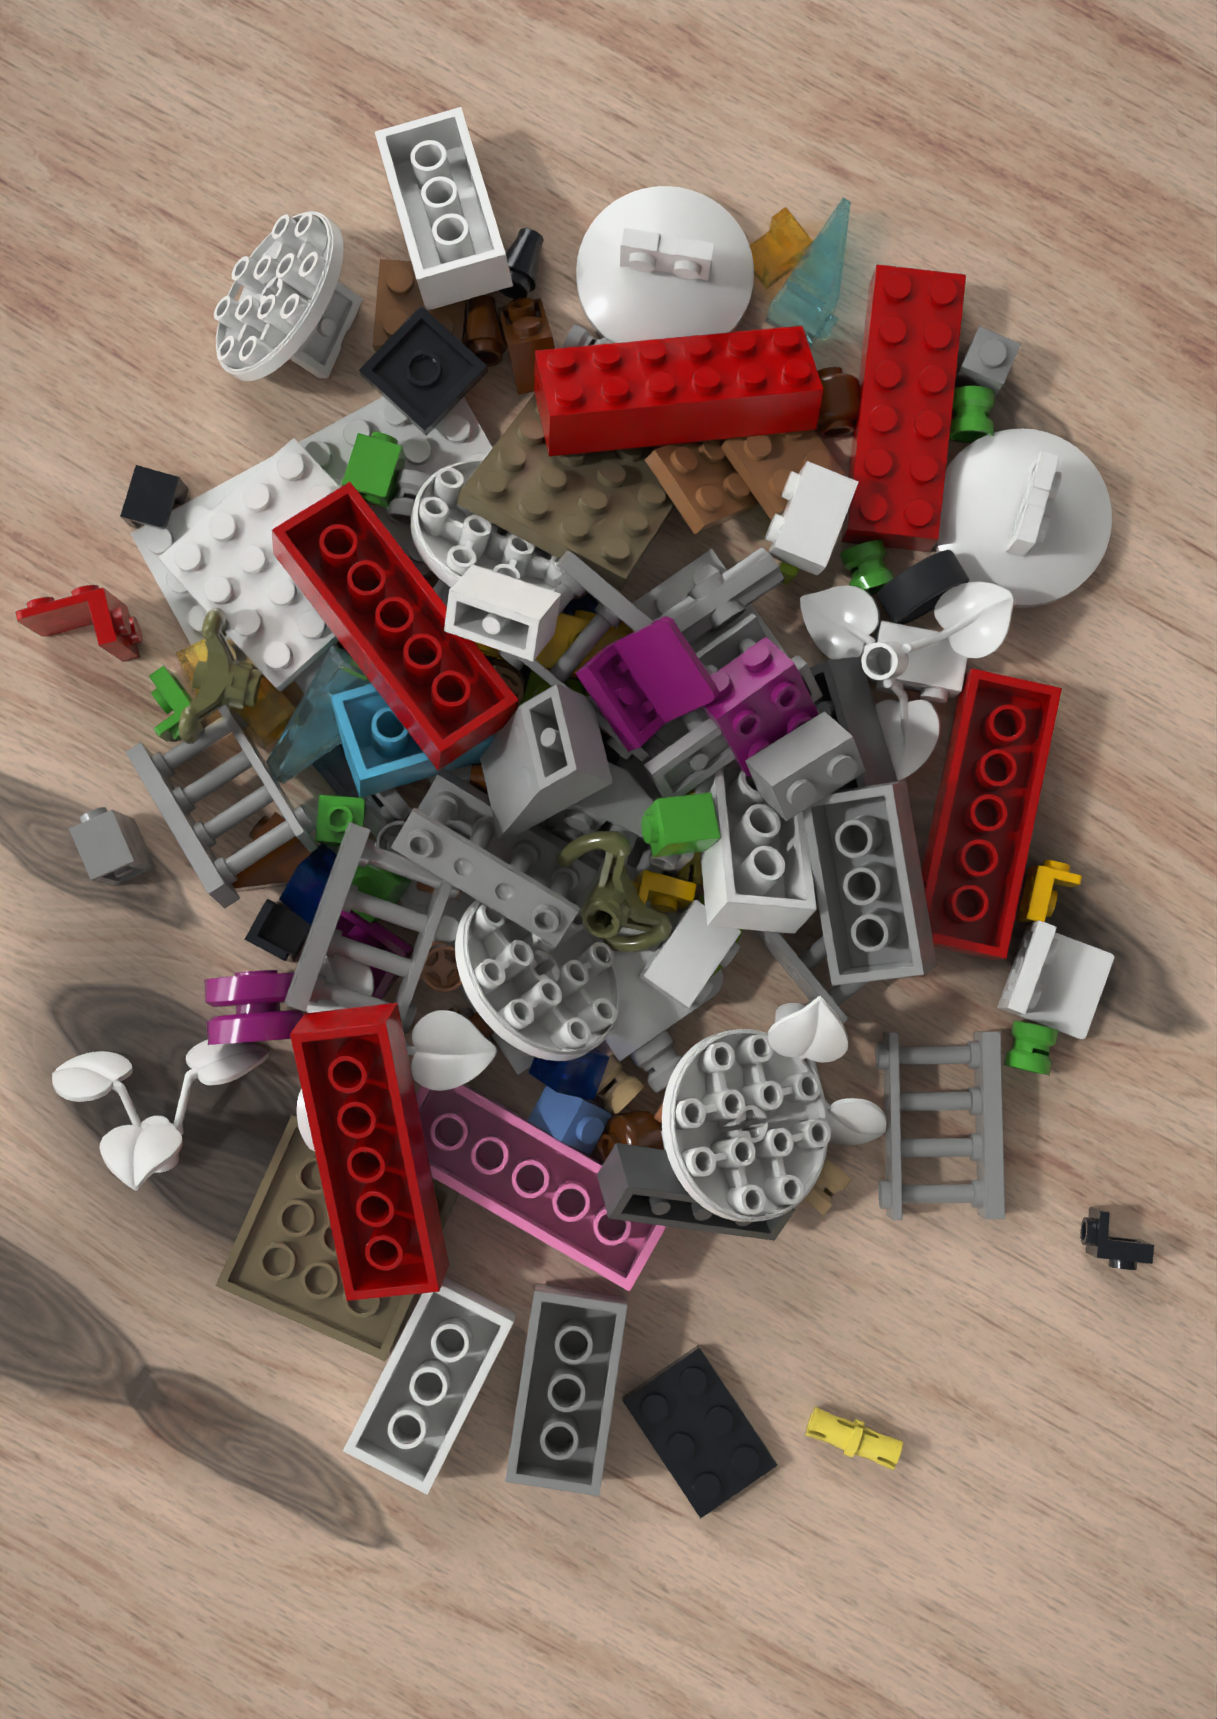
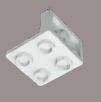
(1056, 980)

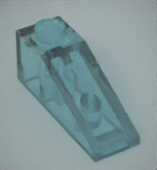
(814, 285)
(313, 724)

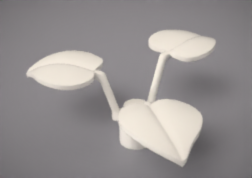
(841, 621)
(819, 1036)
(445, 1048)
(155, 1143)

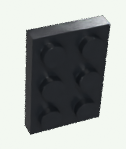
(699, 1431)

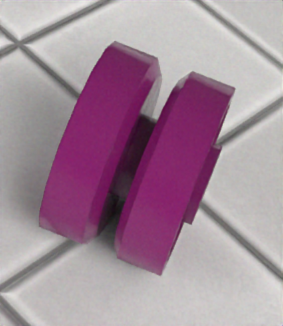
(257, 1007)

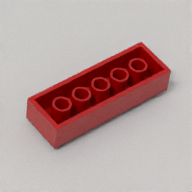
(676, 390)
(904, 407)
(393, 625)
(986, 811)
(370, 1151)

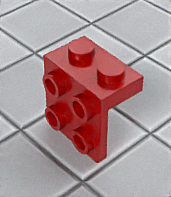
(87, 606)

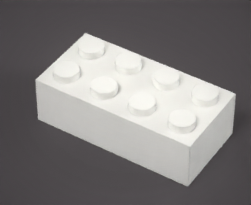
(444, 209)
(760, 865)
(430, 1384)

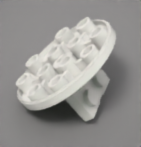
(664, 267)
(288, 302)
(1025, 514)
(456, 538)
(537, 994)
(744, 1126)

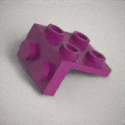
(647, 681)
(759, 700)

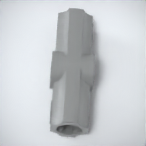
(724, 596)

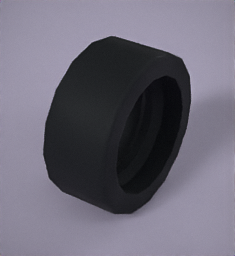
(921, 586)

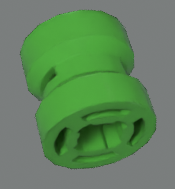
(971, 413)
(867, 566)
(1031, 1047)

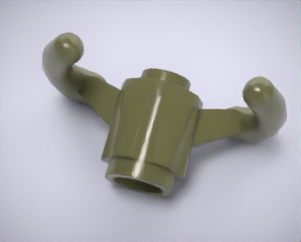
(220, 679)
(614, 898)

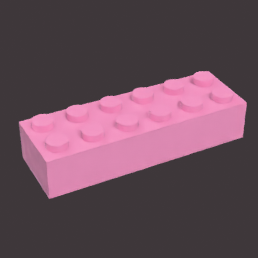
(530, 1181)

